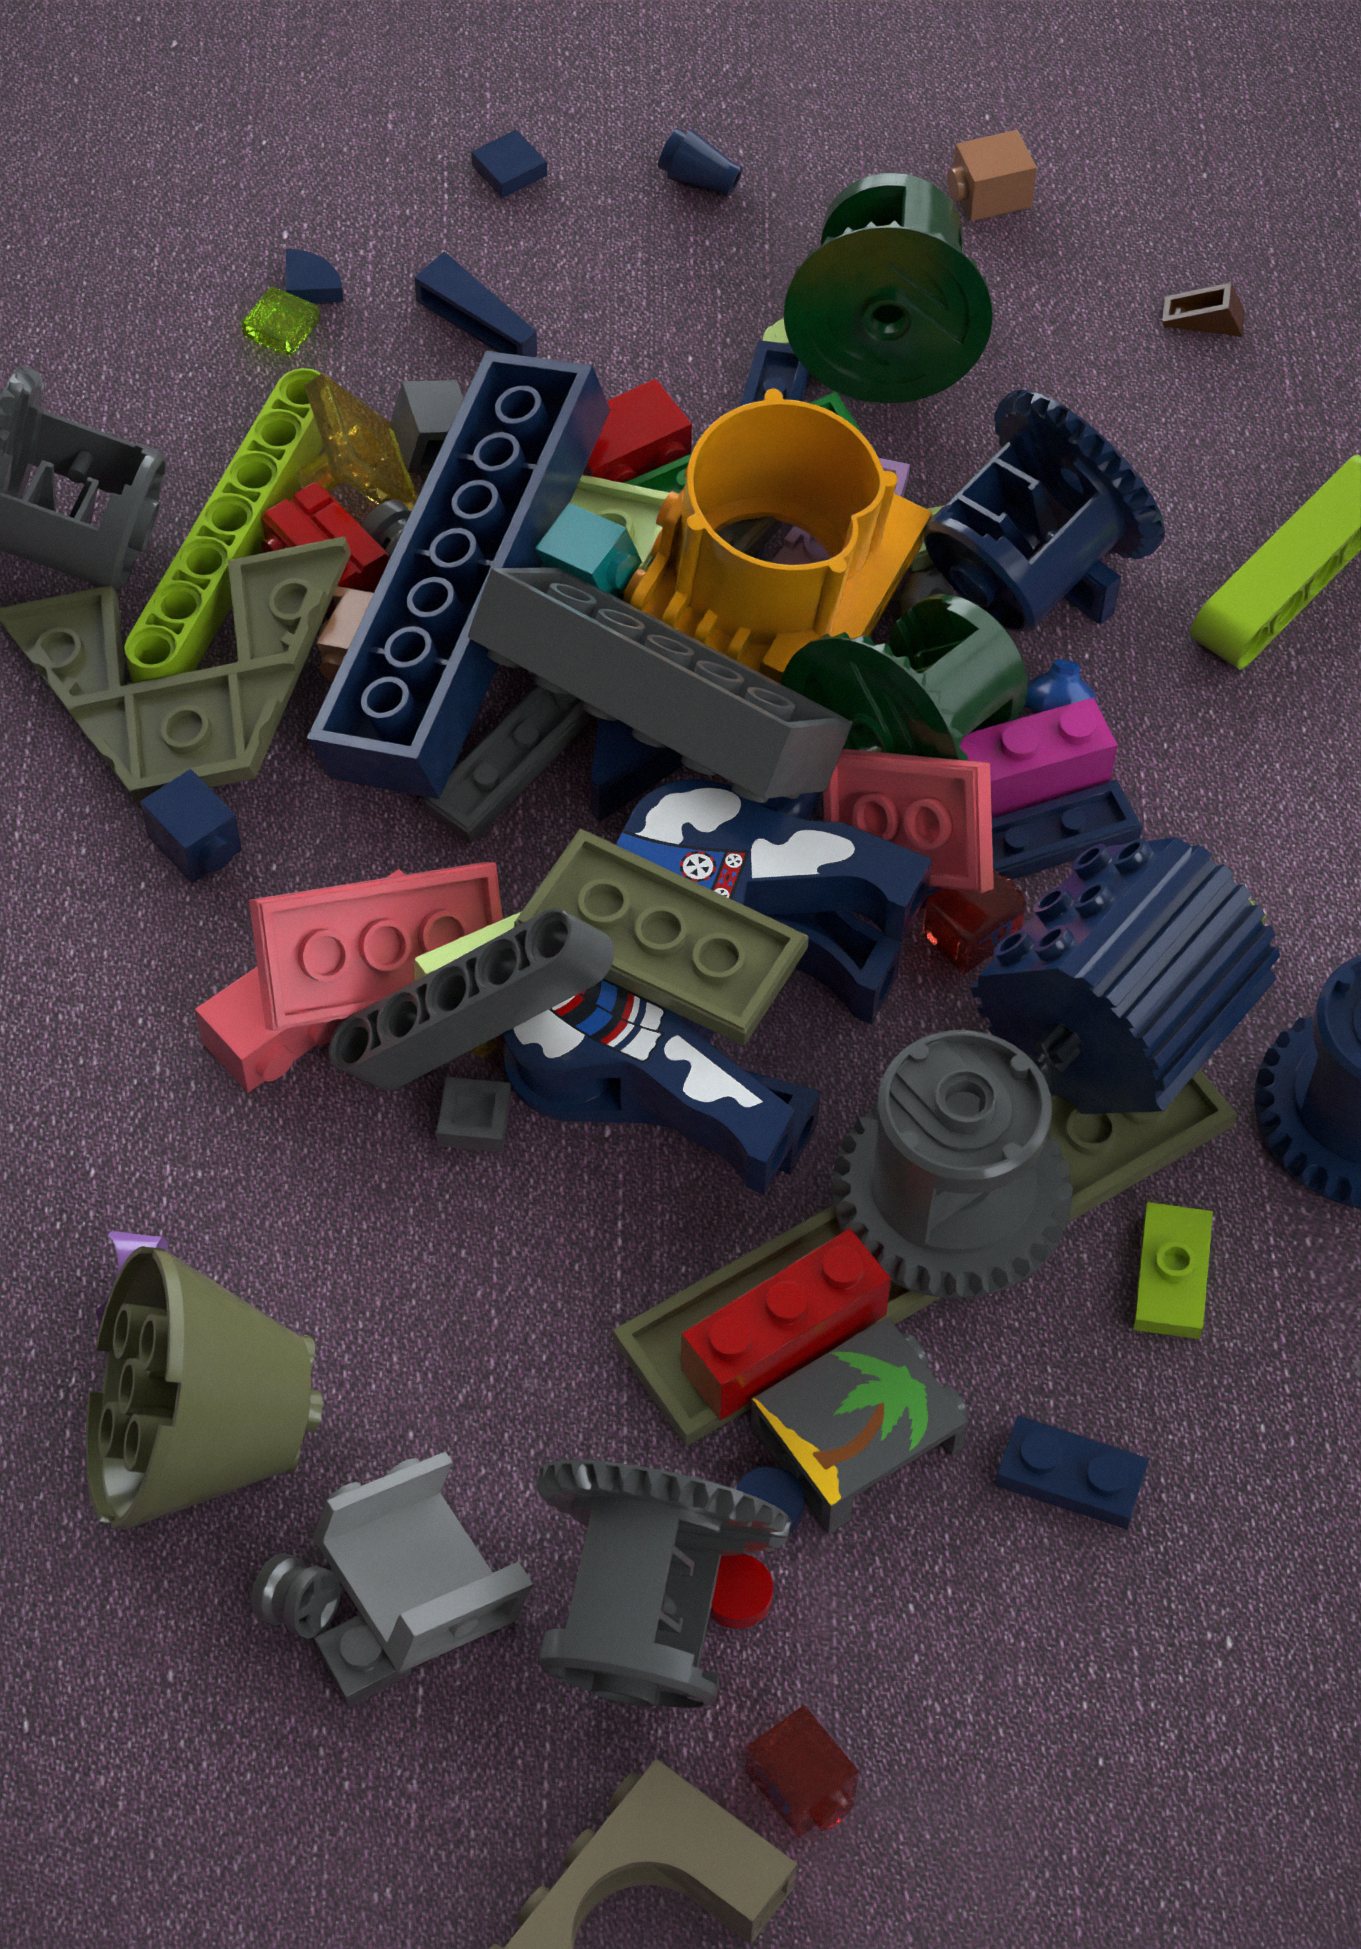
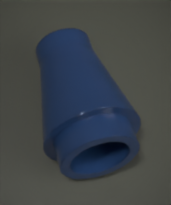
(698, 163)

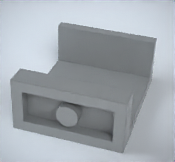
(415, 1564)

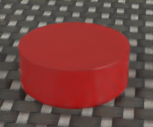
(741, 1592)

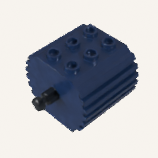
(1129, 974)

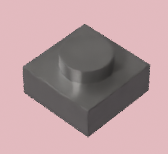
(474, 1114)
(356, 1660)

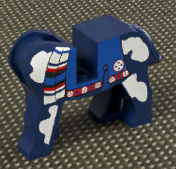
(637, 1062)

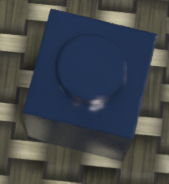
(191, 826)

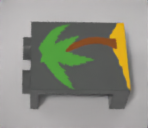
(857, 1418)

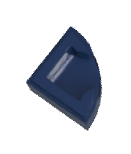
(312, 277)

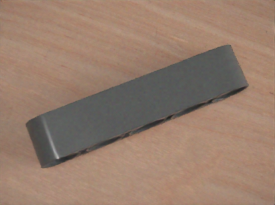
(472, 999)

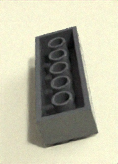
(659, 683)

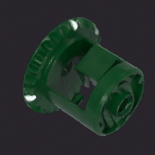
(889, 305)
(920, 695)

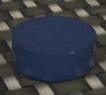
(776, 1488)

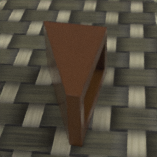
(1206, 310)

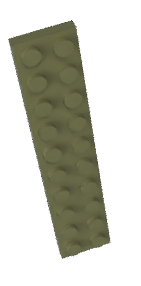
(1103, 1157)

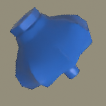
(1057, 687)

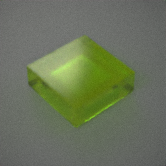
(281, 321)

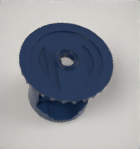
(1006, 512)
(1312, 1092)

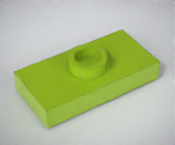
(1173, 1270)

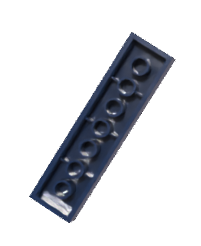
(486, 504)

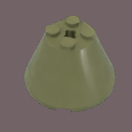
(191, 1394)

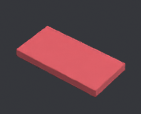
(358, 942)

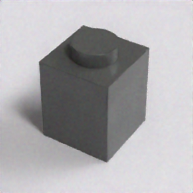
(423, 420)

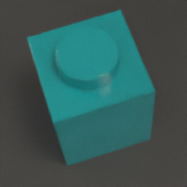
(590, 549)

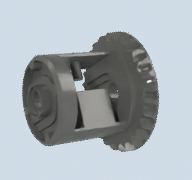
(85, 456)
(956, 1169)
(647, 1577)

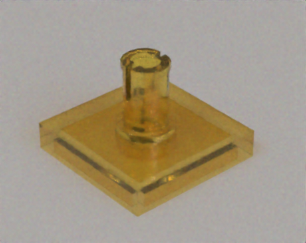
(356, 446)

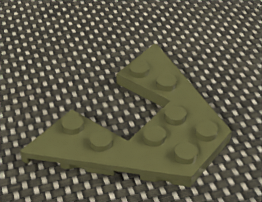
(199, 719)

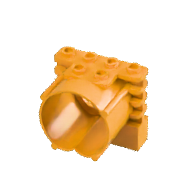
(805, 471)

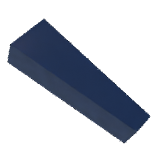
(473, 308)

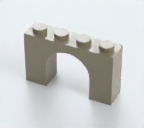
(667, 1838)

